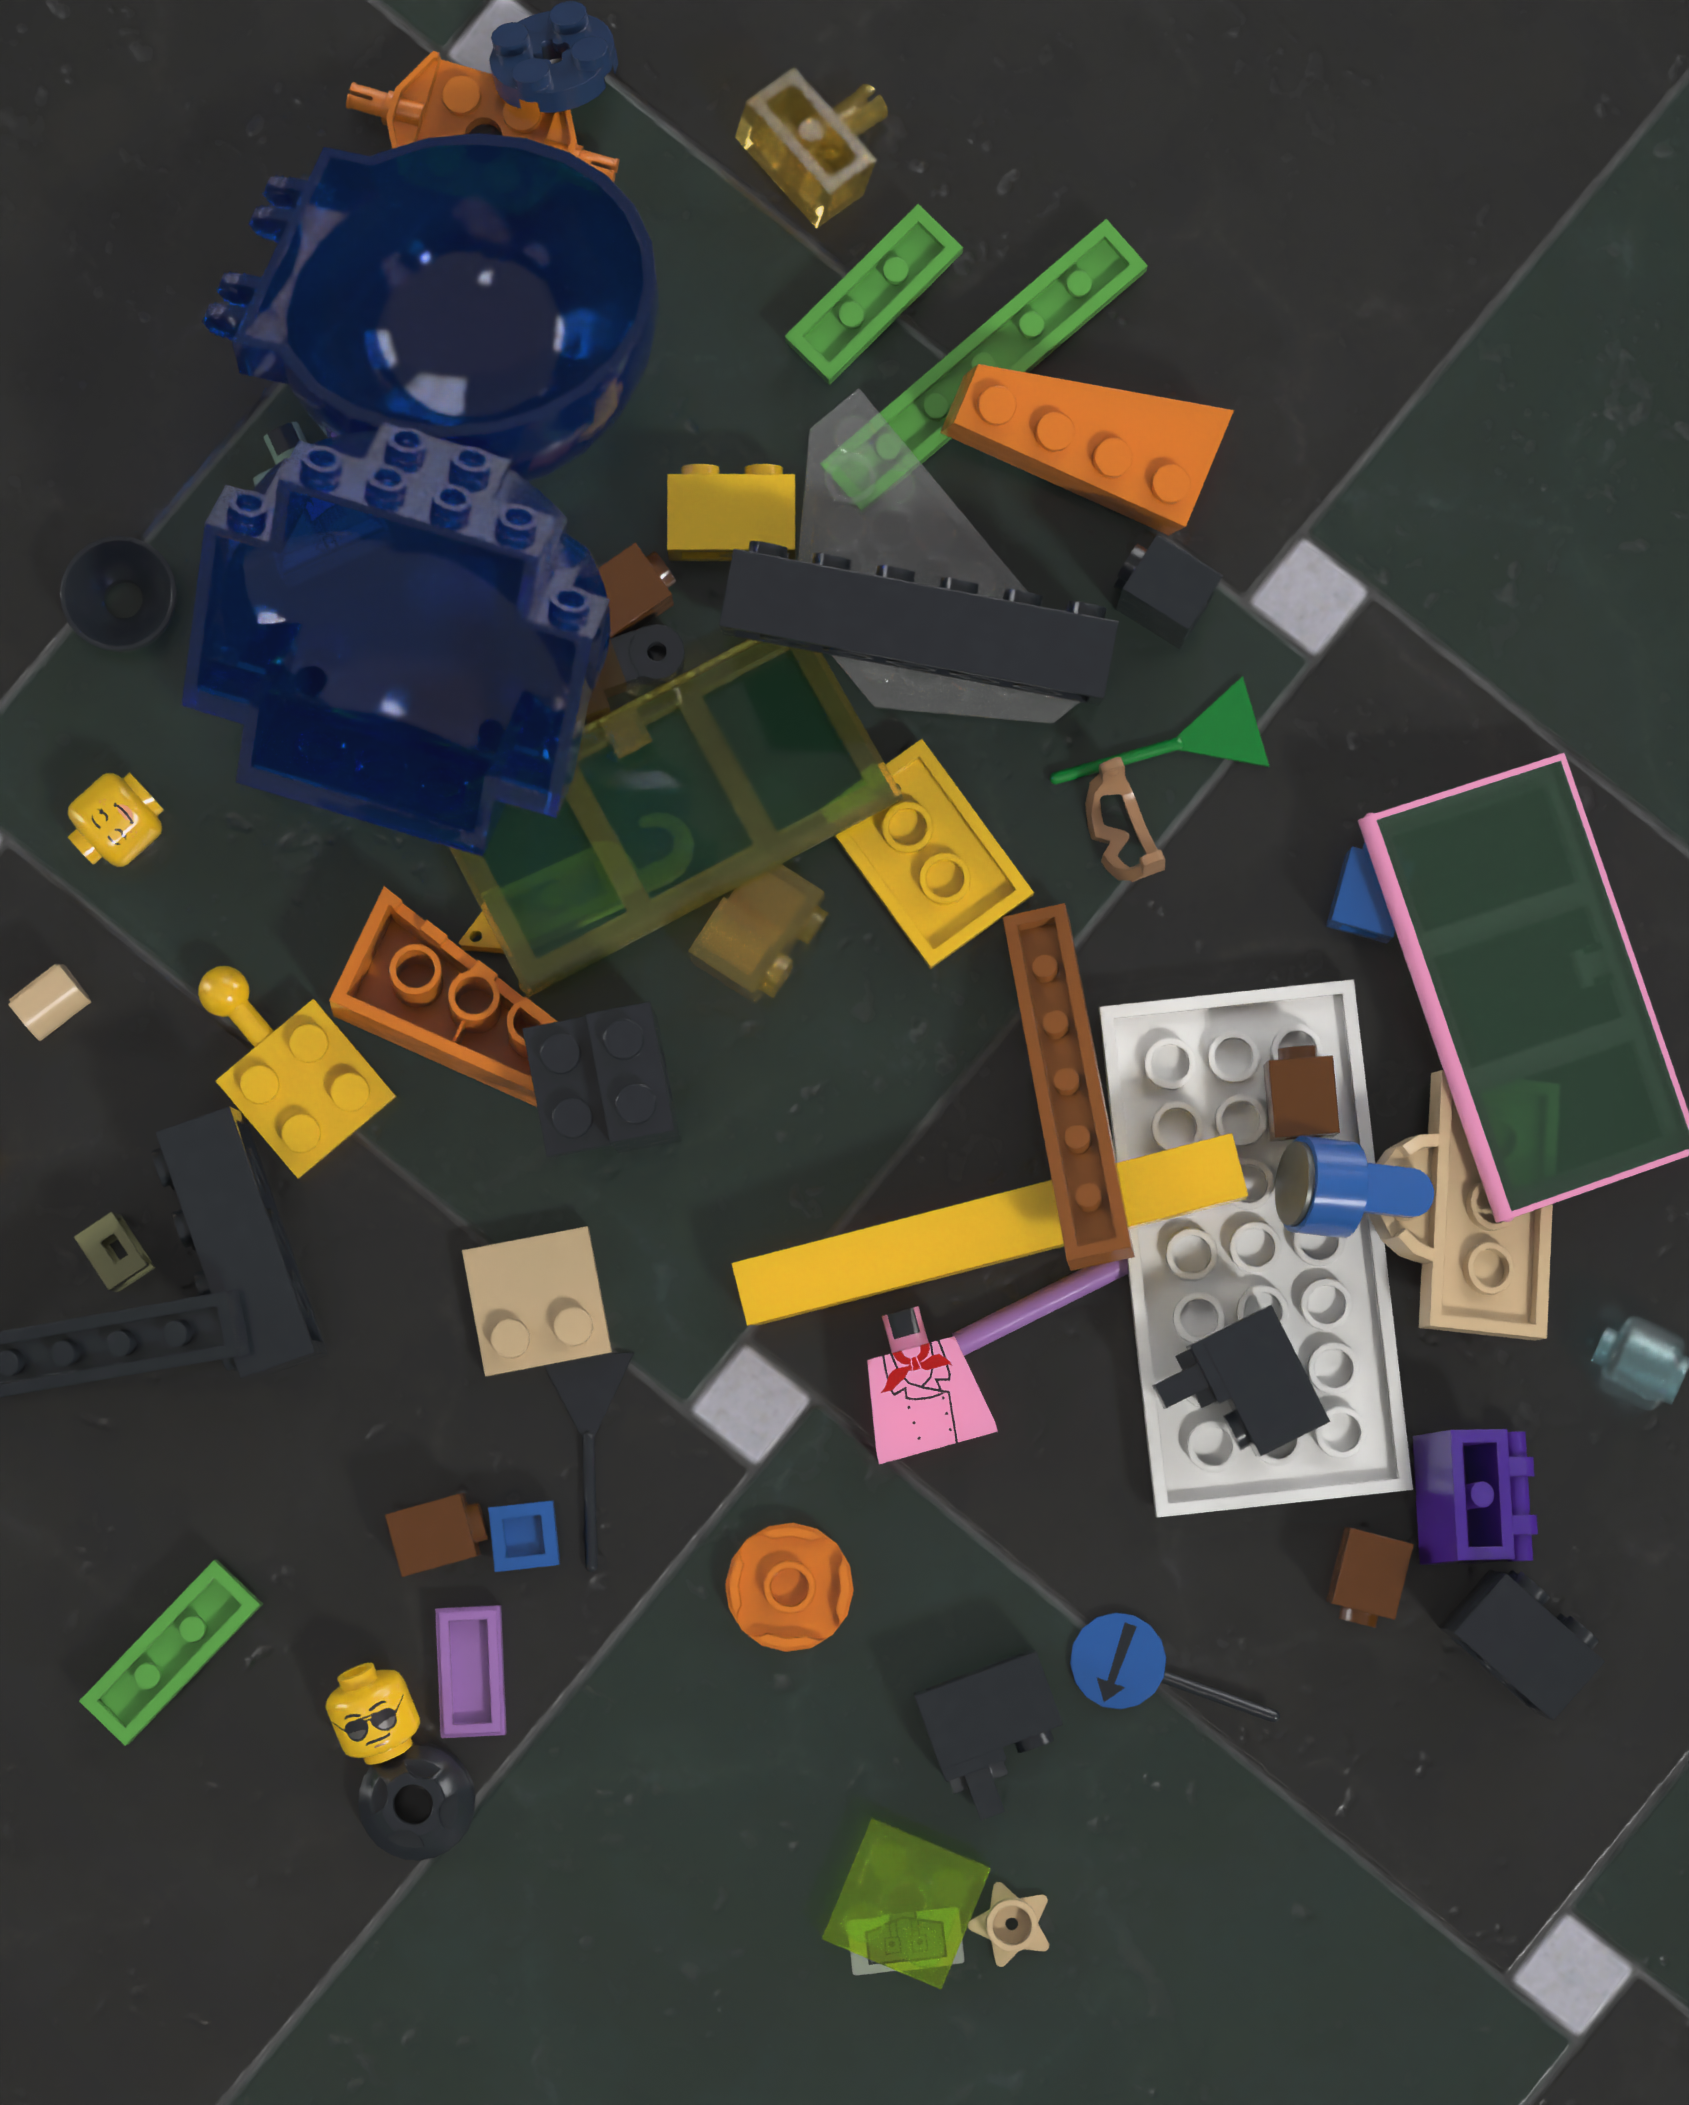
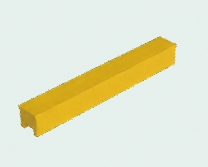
(975, 1234)

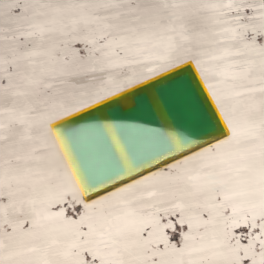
(678, 808)

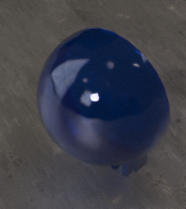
(452, 295)

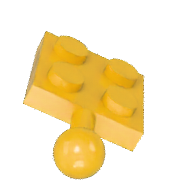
(299, 1083)

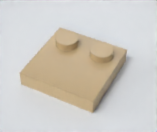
(537, 1301)

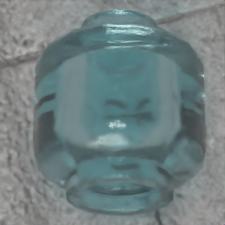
(1641, 1363)

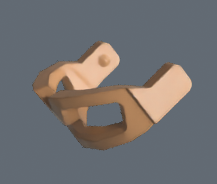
(1113, 781)

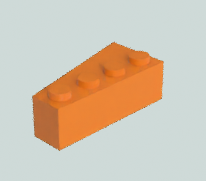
(1100, 442)
(436, 1000)

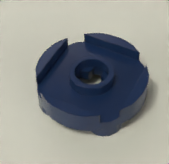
(524, 53)

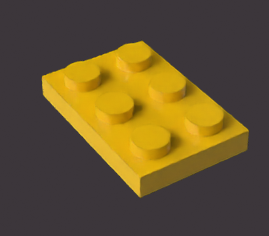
(934, 860)

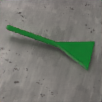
(1221, 731)

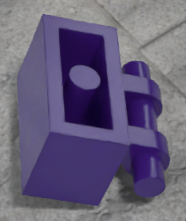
(1473, 1497)

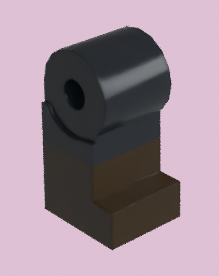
(635, 659)

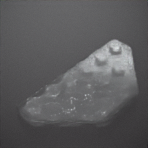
(882, 507)

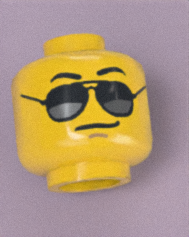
(372, 1713)

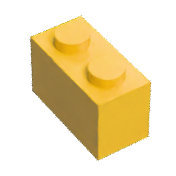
(725, 512)

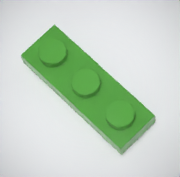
(873, 294)
(170, 1652)

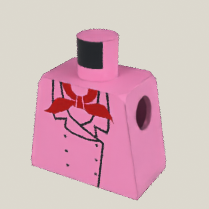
(922, 1392)

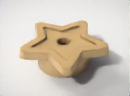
(1006, 1941)

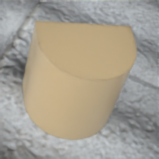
(49, 1001)

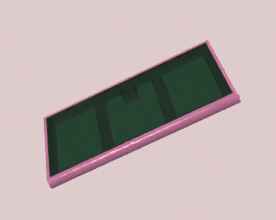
(1529, 986)

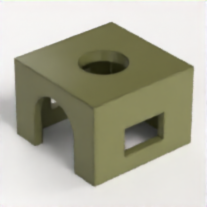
(96, 1245)

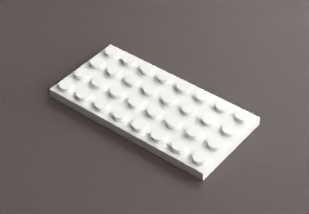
(1196, 1074)

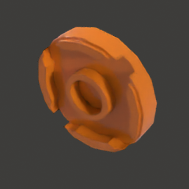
(789, 1587)

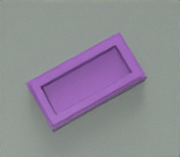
(471, 1671)

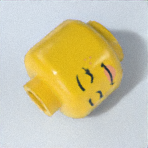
(114, 820)

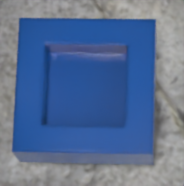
(524, 1536)

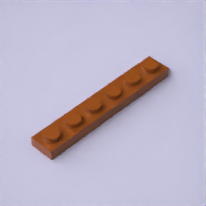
(1068, 1088)

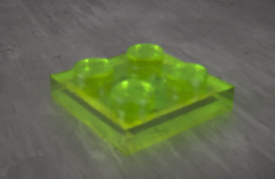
(906, 1903)

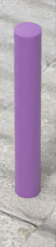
(1038, 1304)

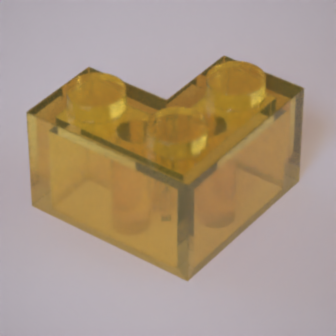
(756, 930)

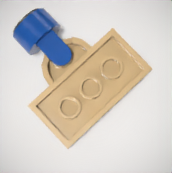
(1430, 1211)

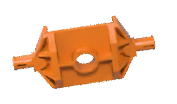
(454, 99)

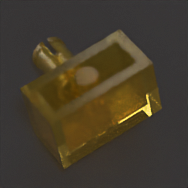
(810, 146)

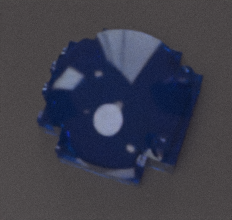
(399, 634)

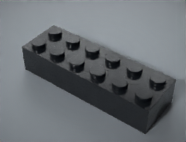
(918, 625)

